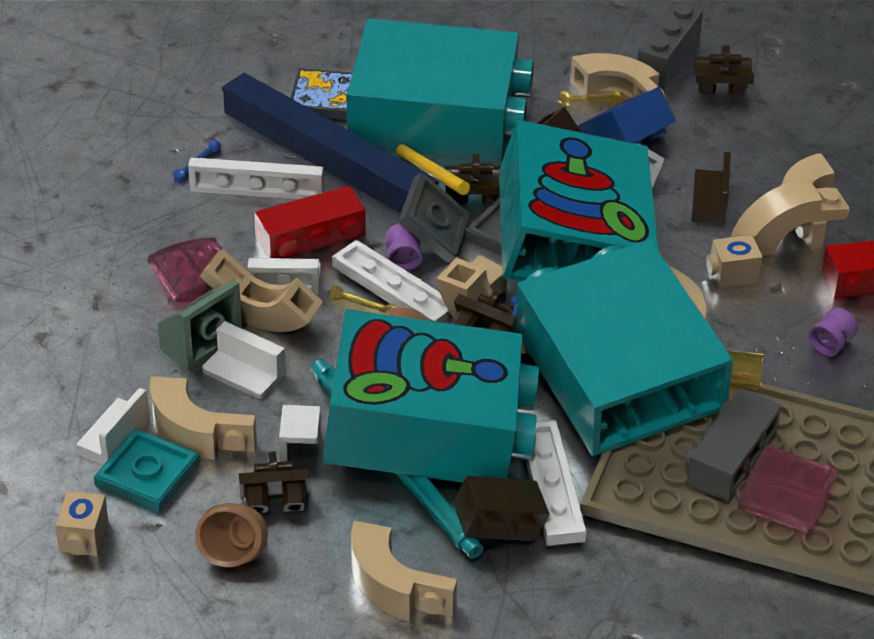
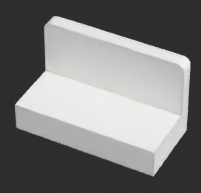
(284, 271)
(246, 361)
(114, 427)

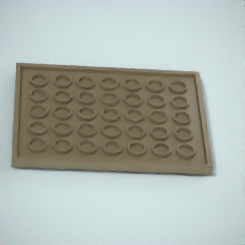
(649, 492)

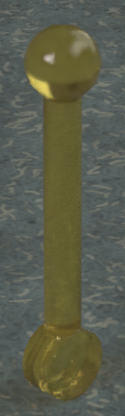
(616, 98)
(336, 293)

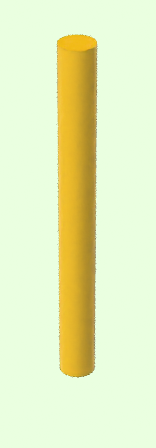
(433, 169)

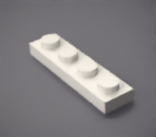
(255, 178)
(390, 281)
(552, 473)

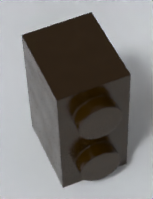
(501, 508)

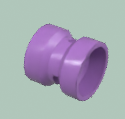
(403, 247)
(833, 331)

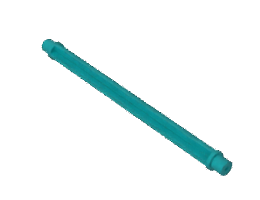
(419, 486)

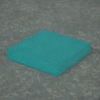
(147, 470)

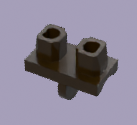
(723, 69)
(482, 180)
(485, 312)
(274, 480)

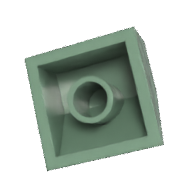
(191, 332)

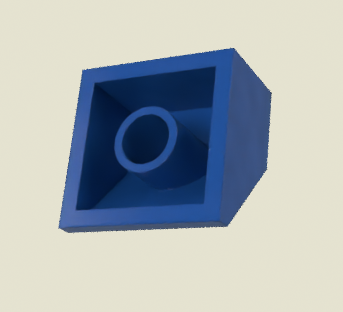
(633, 119)

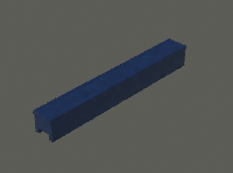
(320, 140)

